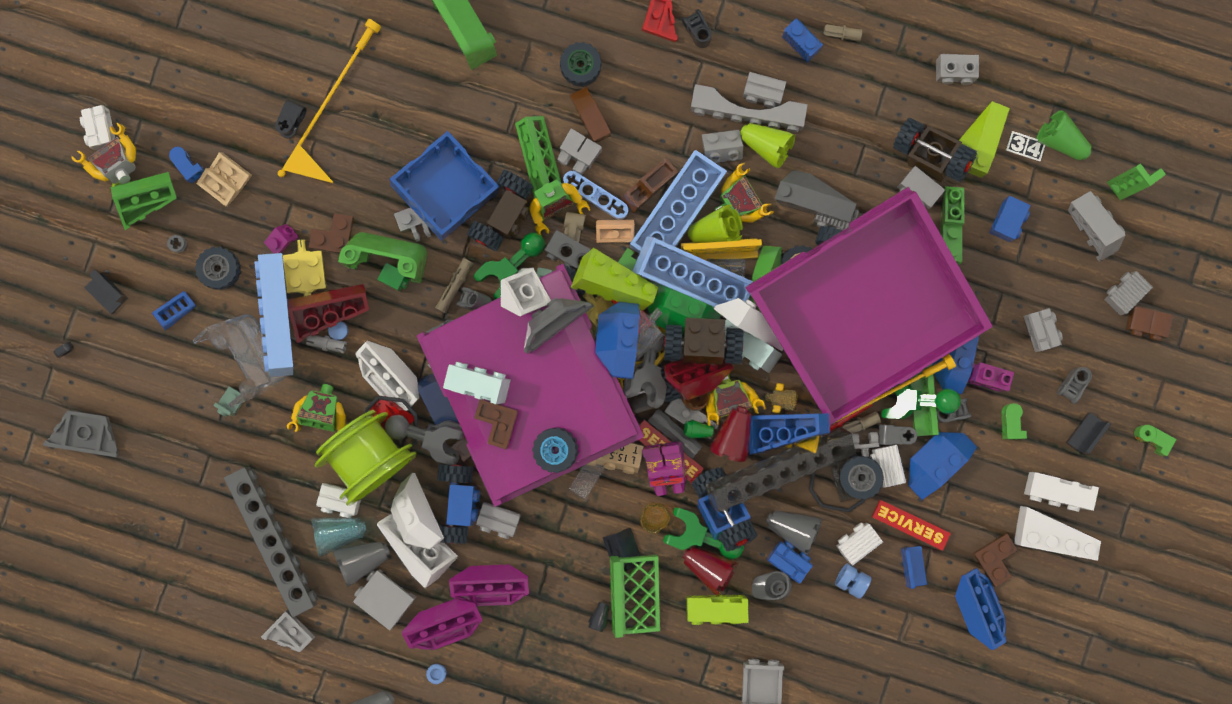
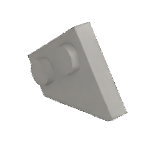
(289, 633)

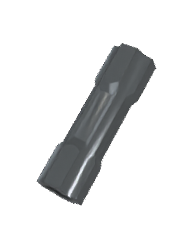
(674, 432)

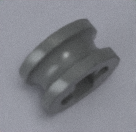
(182, 248)

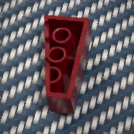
(325, 309)

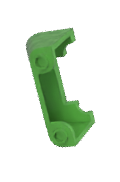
(411, 256)

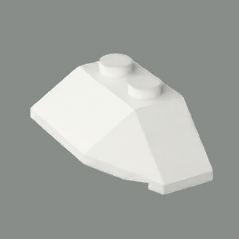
(387, 373)
(414, 515)

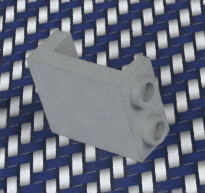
(383, 599)
(762, 682)

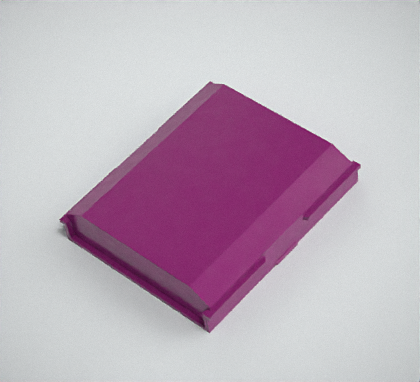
(870, 305)
(551, 388)

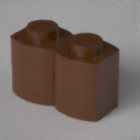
(1150, 323)

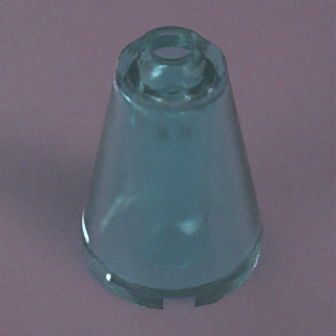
(336, 533)

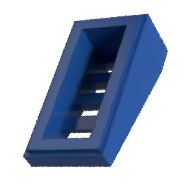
(170, 305)

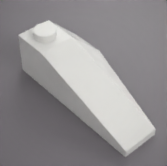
(749, 319)
(422, 563)

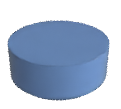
(339, 331)
(436, 673)

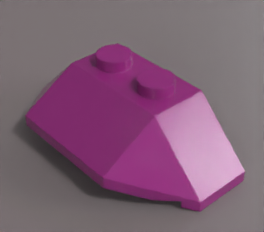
(489, 585)
(442, 625)

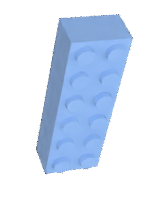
(681, 202)
(689, 274)
(275, 320)

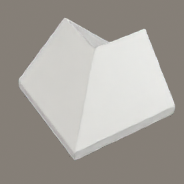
(523, 293)

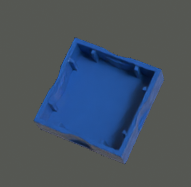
(444, 186)

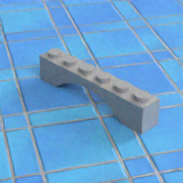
(709, 101)

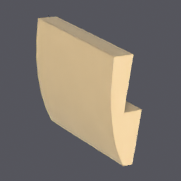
(224, 179)

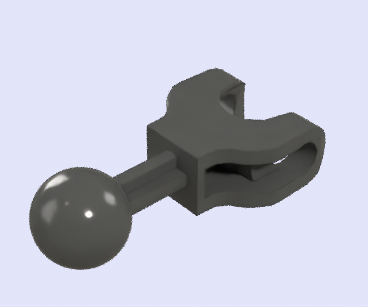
(648, 377)
(433, 437)

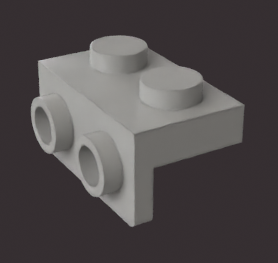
(723, 146)

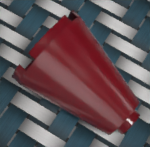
(734, 435)
(710, 568)

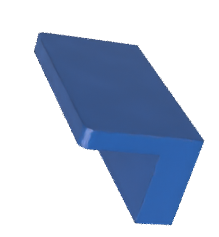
(913, 566)

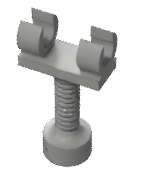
(873, 443)

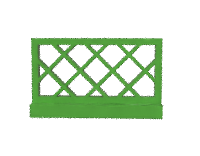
(618, 595)

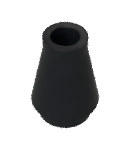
(599, 617)

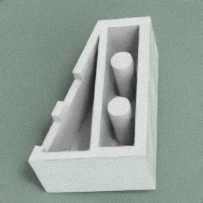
(1060, 492)

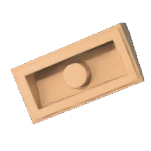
(614, 231)

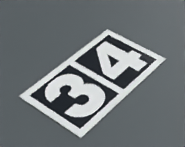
(1025, 146)

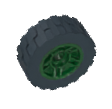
(574, 55)

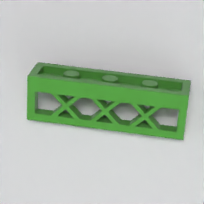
(534, 154)
(1141, 181)
(925, 419)

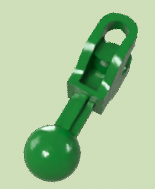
(531, 245)
(912, 400)
(696, 535)

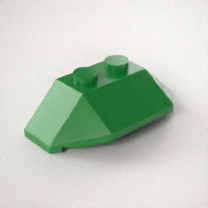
(679, 306)

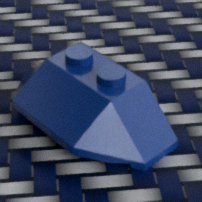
(618, 339)
(958, 376)
(938, 462)
(981, 609)

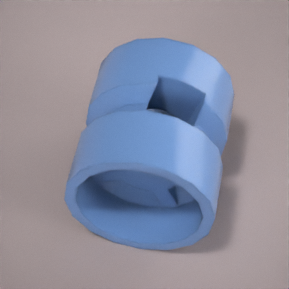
(859, 583)

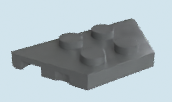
(84, 434)

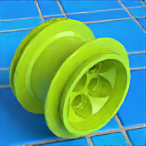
(363, 456)

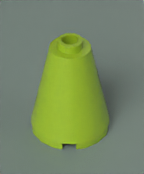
(768, 142)
(718, 226)

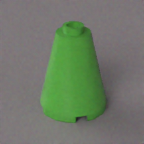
(1064, 137)

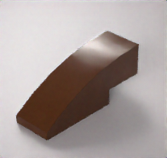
(590, 115)
(649, 185)

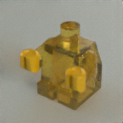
(782, 399)

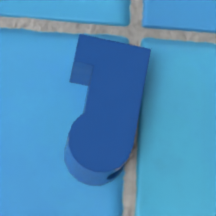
(182, 161)

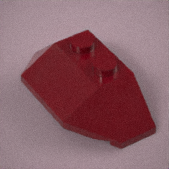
(695, 378)

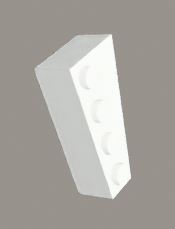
(1047, 534)

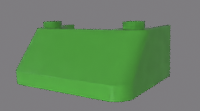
(467, 31)

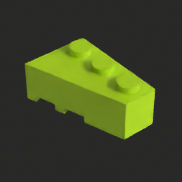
(717, 609)

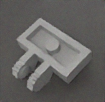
(408, 219)

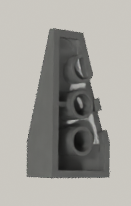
(811, 195)

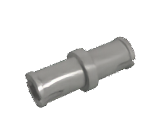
(327, 343)

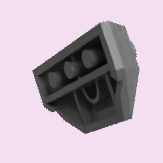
(553, 320)

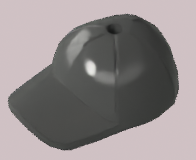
(769, 586)

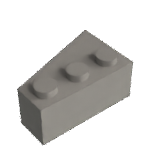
(1098, 225)

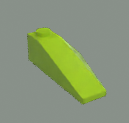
(985, 137)

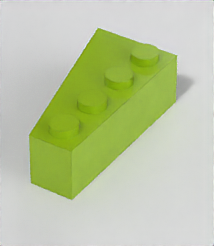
(613, 281)

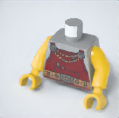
(113, 160)

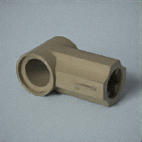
(573, 226)

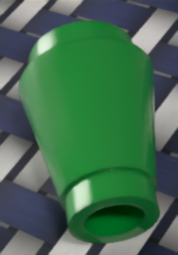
(696, 429)

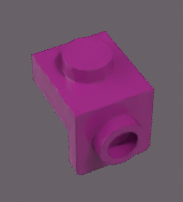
(280, 238)

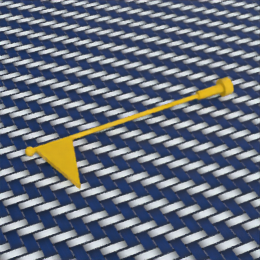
(300, 160)
(812, 444)

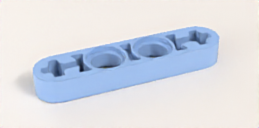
(597, 192)

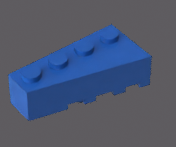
(780, 430)

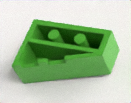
(142, 196)

